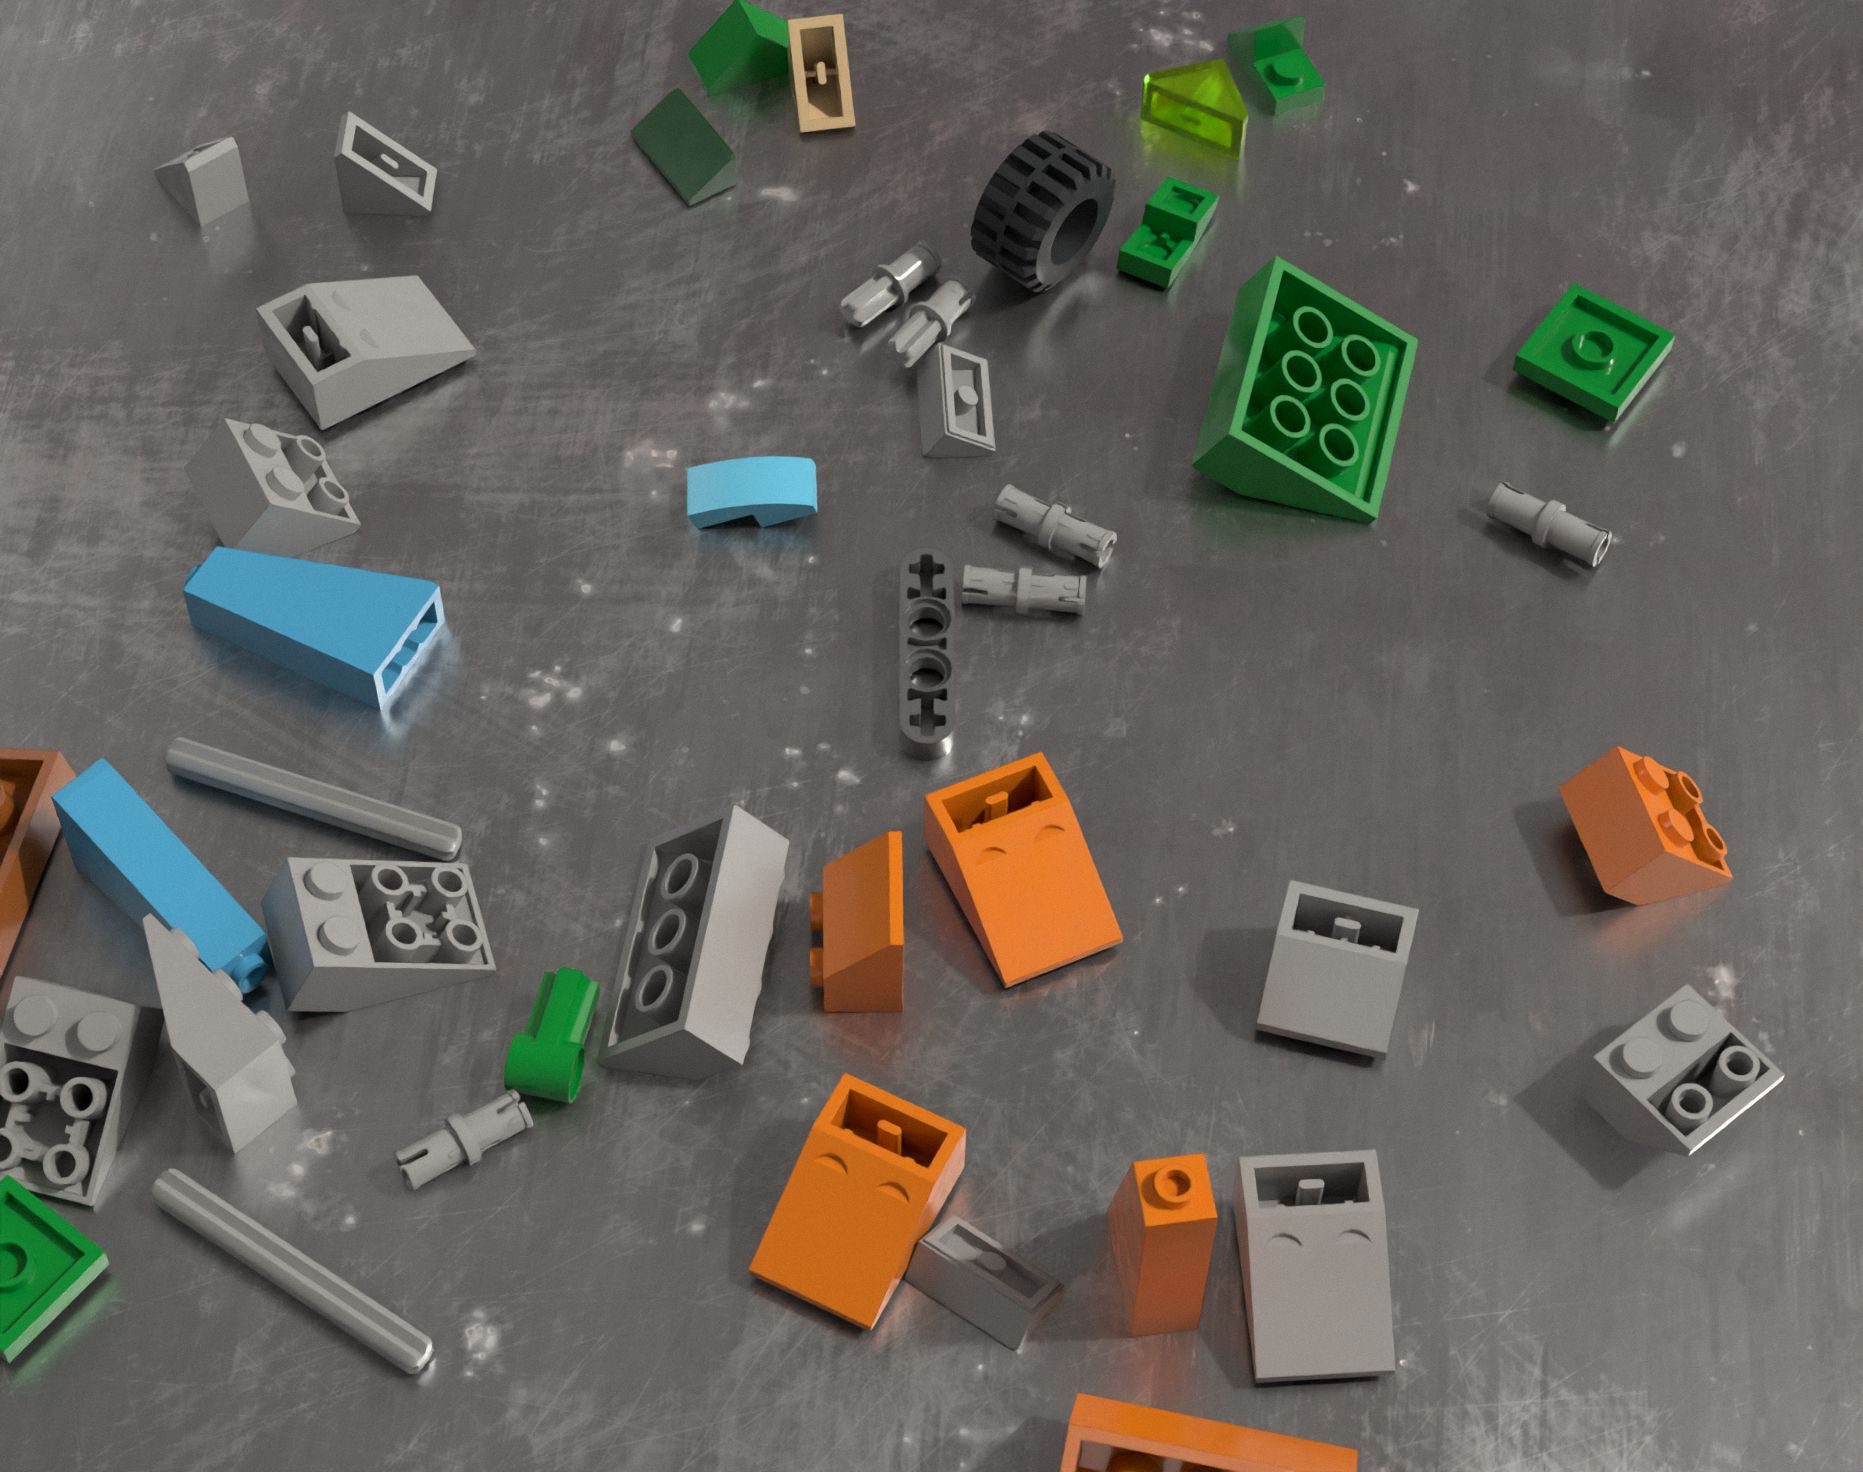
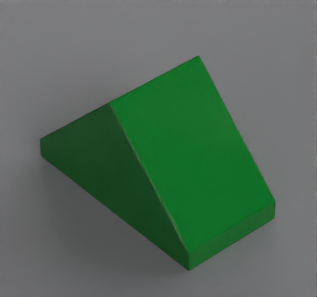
(740, 49)

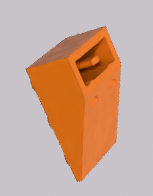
(1020, 869)
(859, 1201)

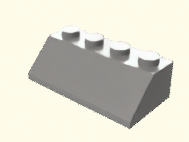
(695, 948)

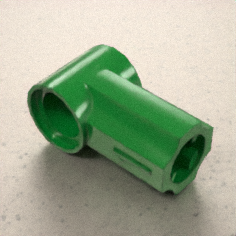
(551, 1052)

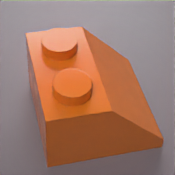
(861, 929)

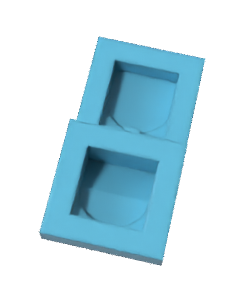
(764, 486)

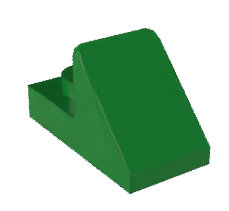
(1278, 63)

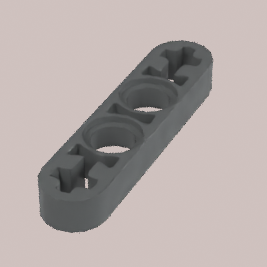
(926, 652)

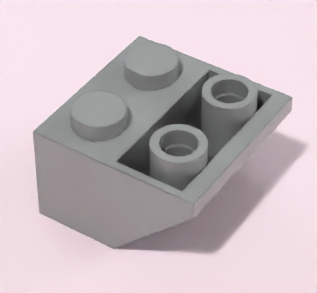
(269, 490)
(1337, 969)
(1677, 1076)

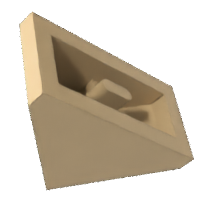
(819, 73)

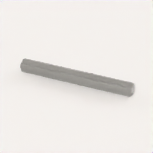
(314, 799)
(292, 1271)

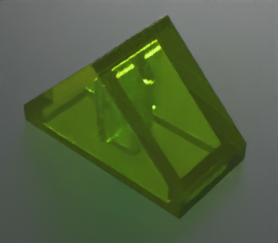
(1197, 104)

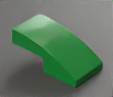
(1168, 233)

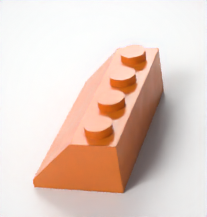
(1139, 1438)

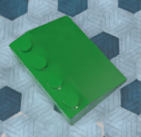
(1305, 397)

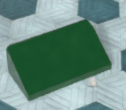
(686, 148)

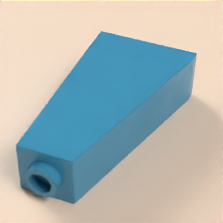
(316, 618)
(150, 870)

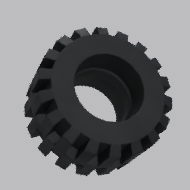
(1043, 211)

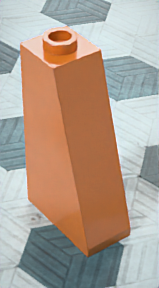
(1163, 1242)

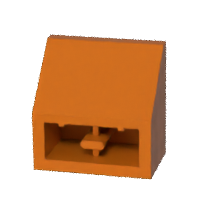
(1644, 829)

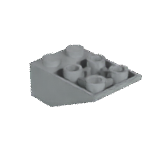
(358, 342)
(372, 931)
(222, 1049)
(70, 1084)
(1314, 1265)

